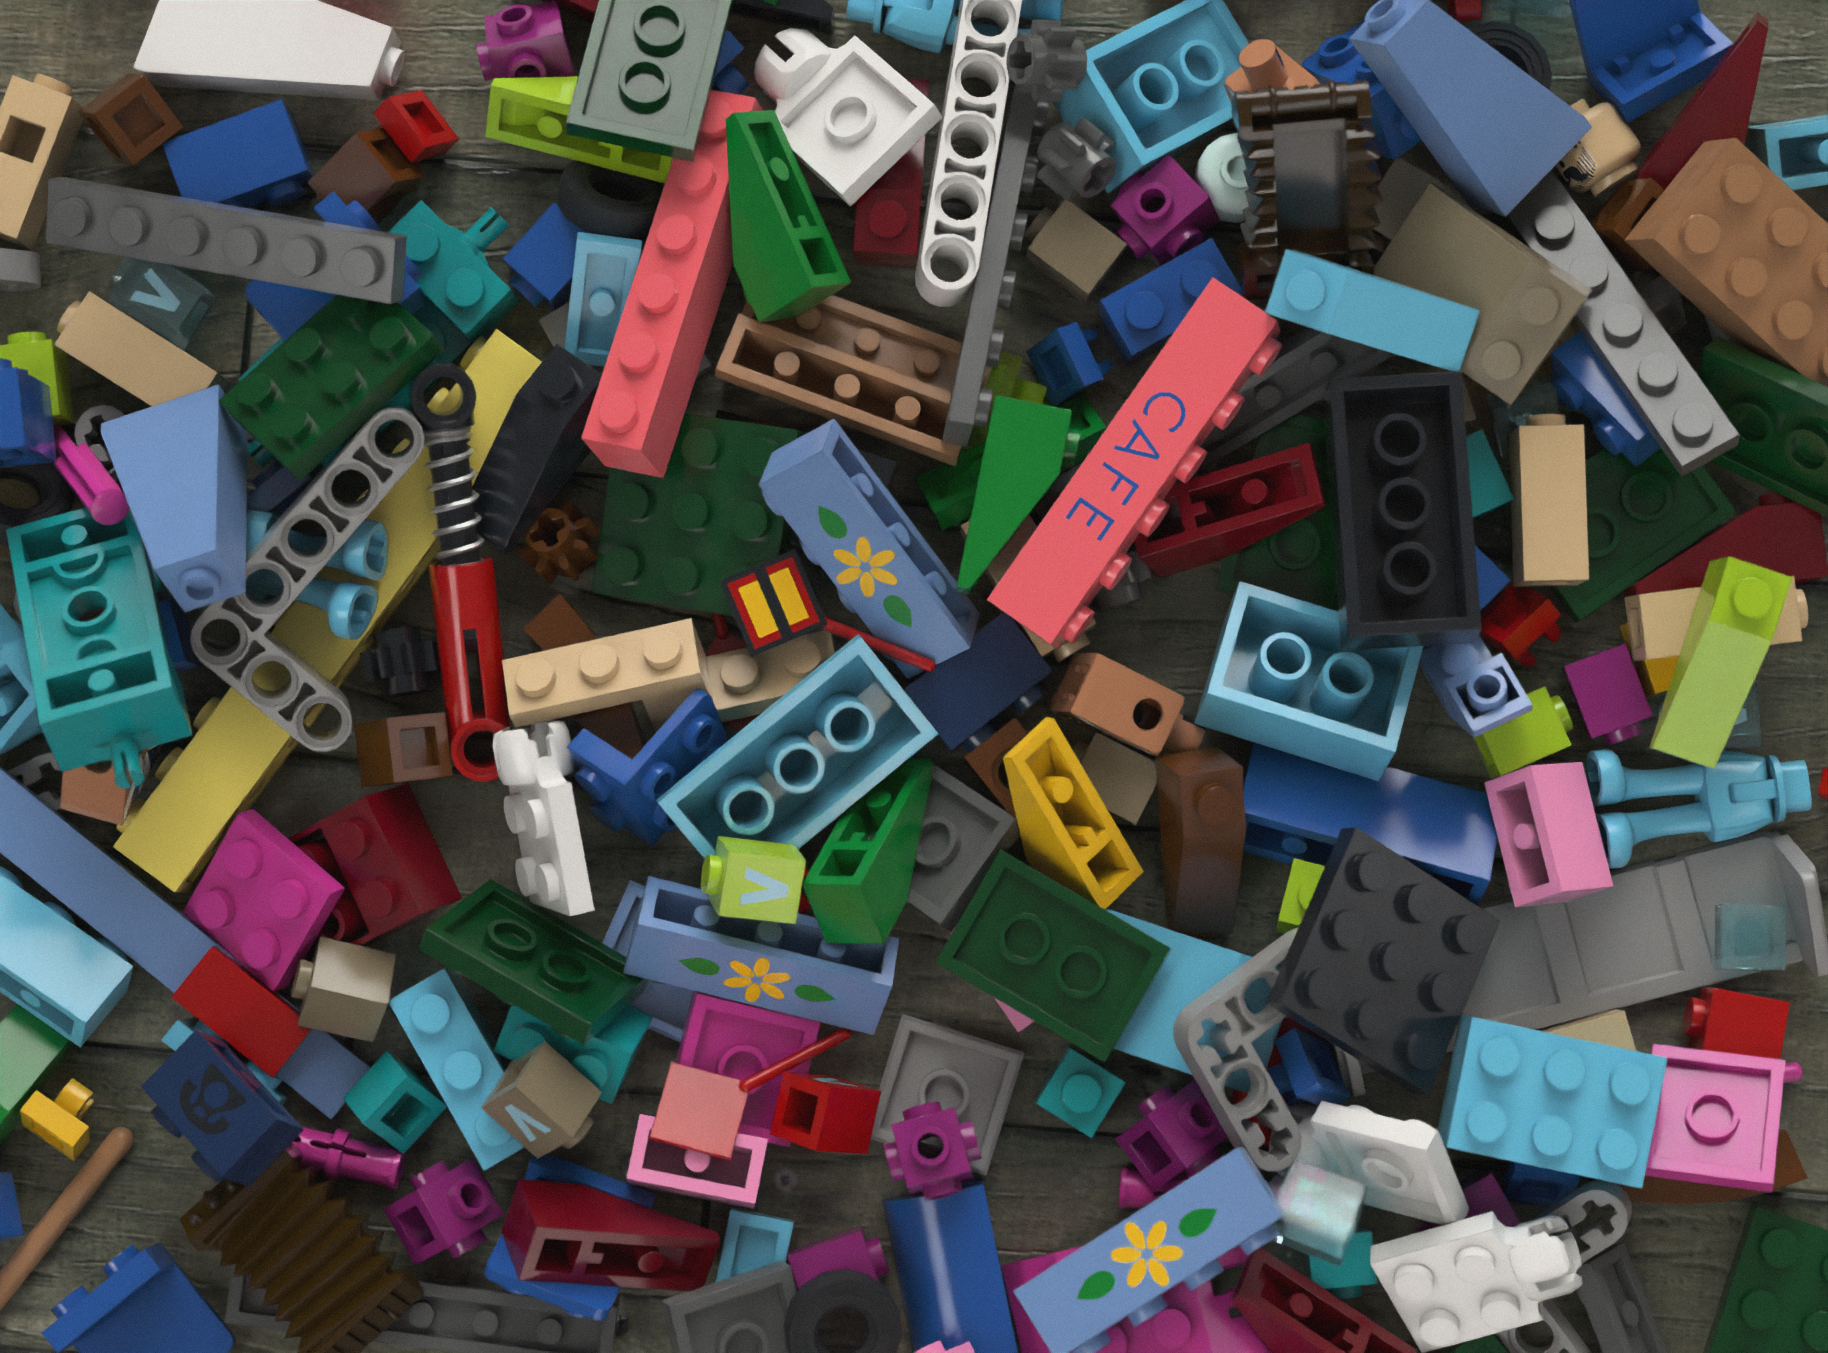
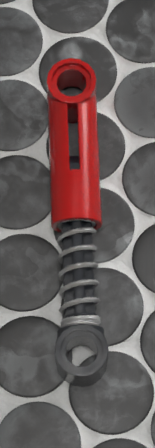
(462, 581)

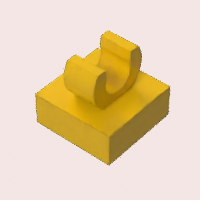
(59, 1120)

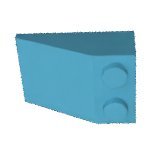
(1159, 85)
(1186, 975)

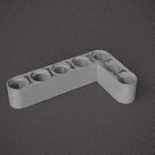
(296, 570)

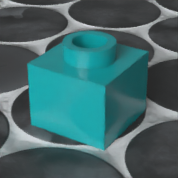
(394, 1102)
(1355, 1270)

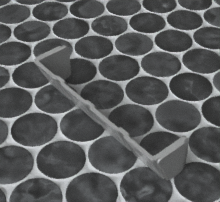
(1636, 938)

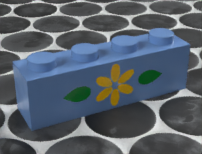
(868, 546)
(758, 961)
(1151, 1253)

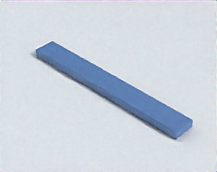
(147, 926)

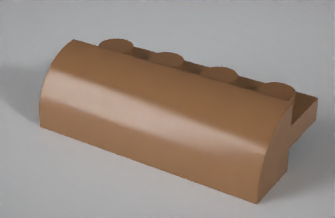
(851, 369)

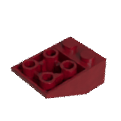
(384, 861)

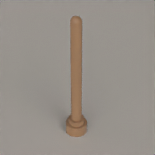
(63, 1211)

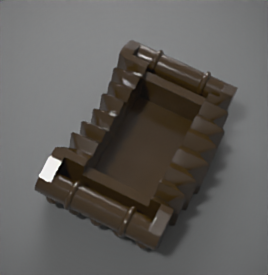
(1306, 178)
(305, 1254)

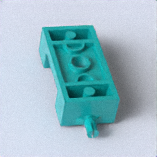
(457, 290)
(105, 681)

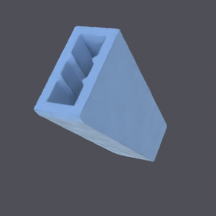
(1467, 102)
(186, 492)

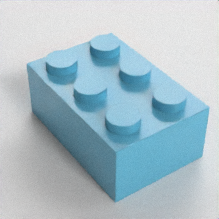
(1294, 690)
(1551, 1101)

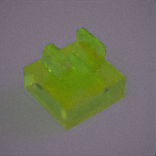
(1005, 382)

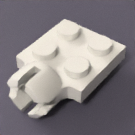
(843, 109)
(544, 816)
(1395, 1158)
(1476, 1276)

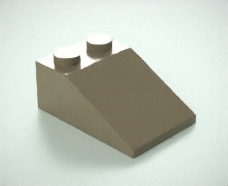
(1474, 262)

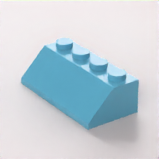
(802, 756)

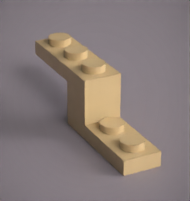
(660, 669)

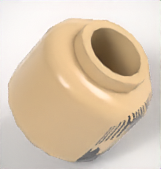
(1603, 153)

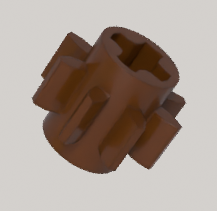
(560, 543)

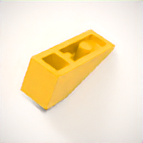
(1065, 820)

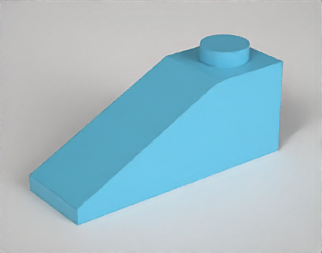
(1372, 310)

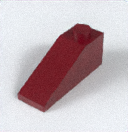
(1716, 109)
(891, 209)
(1232, 510)
(1771, 536)
(599, 1239)
(1303, 1317)

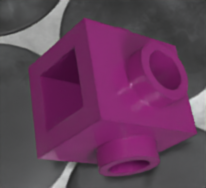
(525, 43)
(1163, 212)
(1174, 1135)
(937, 1176)
(444, 1211)

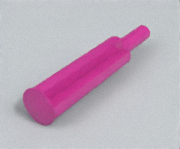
(90, 480)

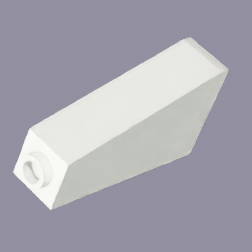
(269, 49)

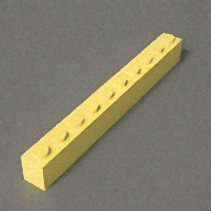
(240, 745)

